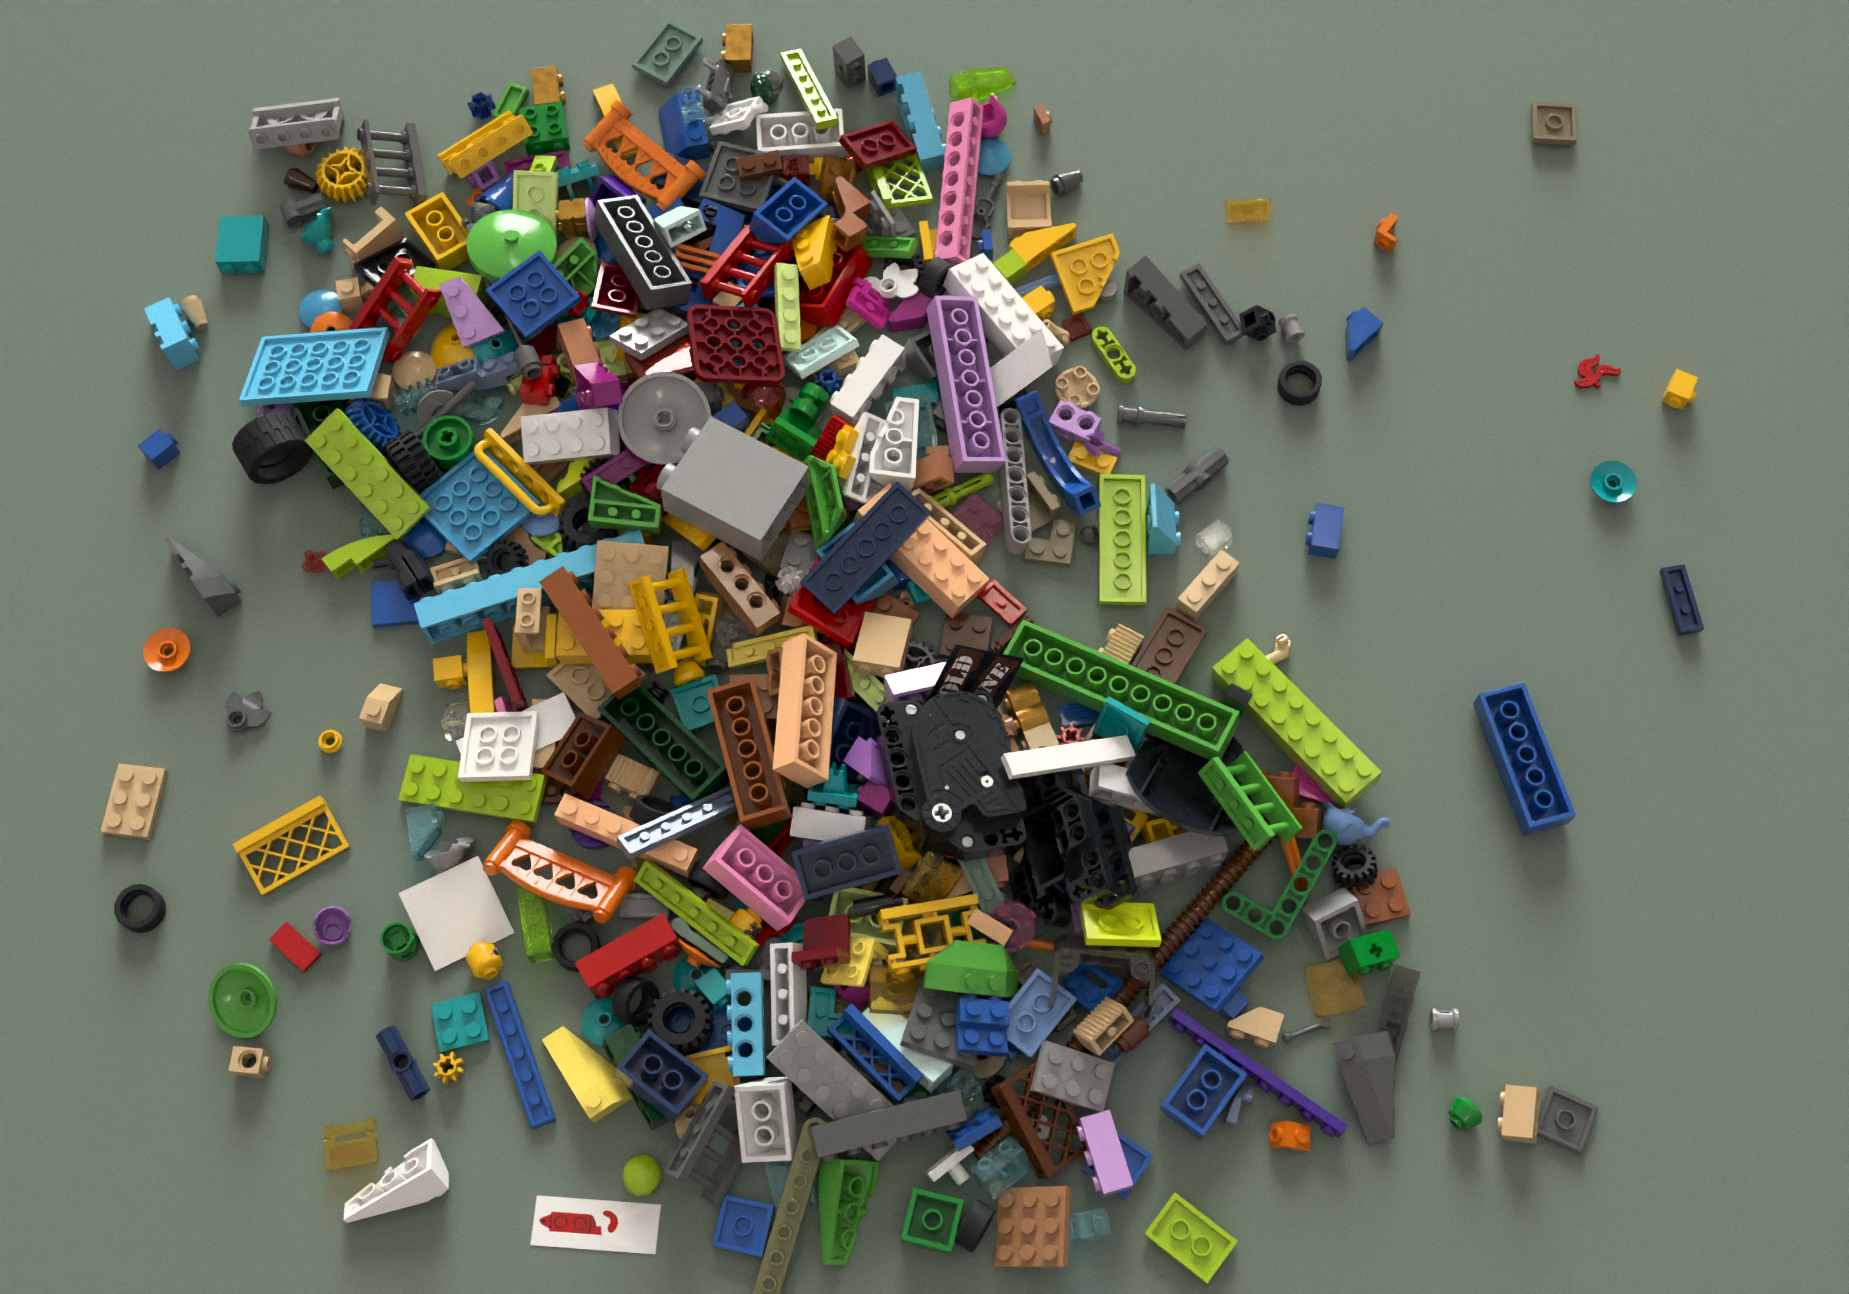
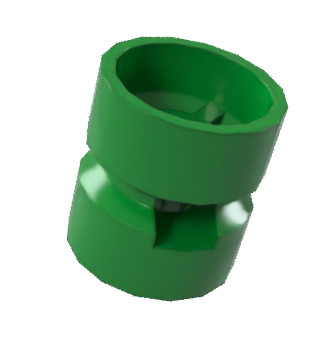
(810, 402)
(397, 936)

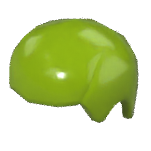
(641, 1175)

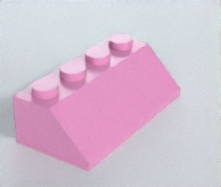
(757, 877)

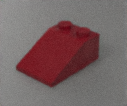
(614, 292)

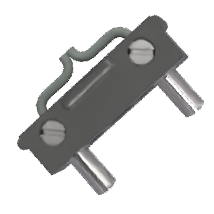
(717, 86)

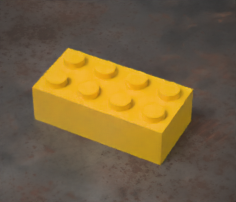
(624, 625)

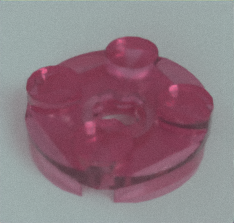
(1023, 918)

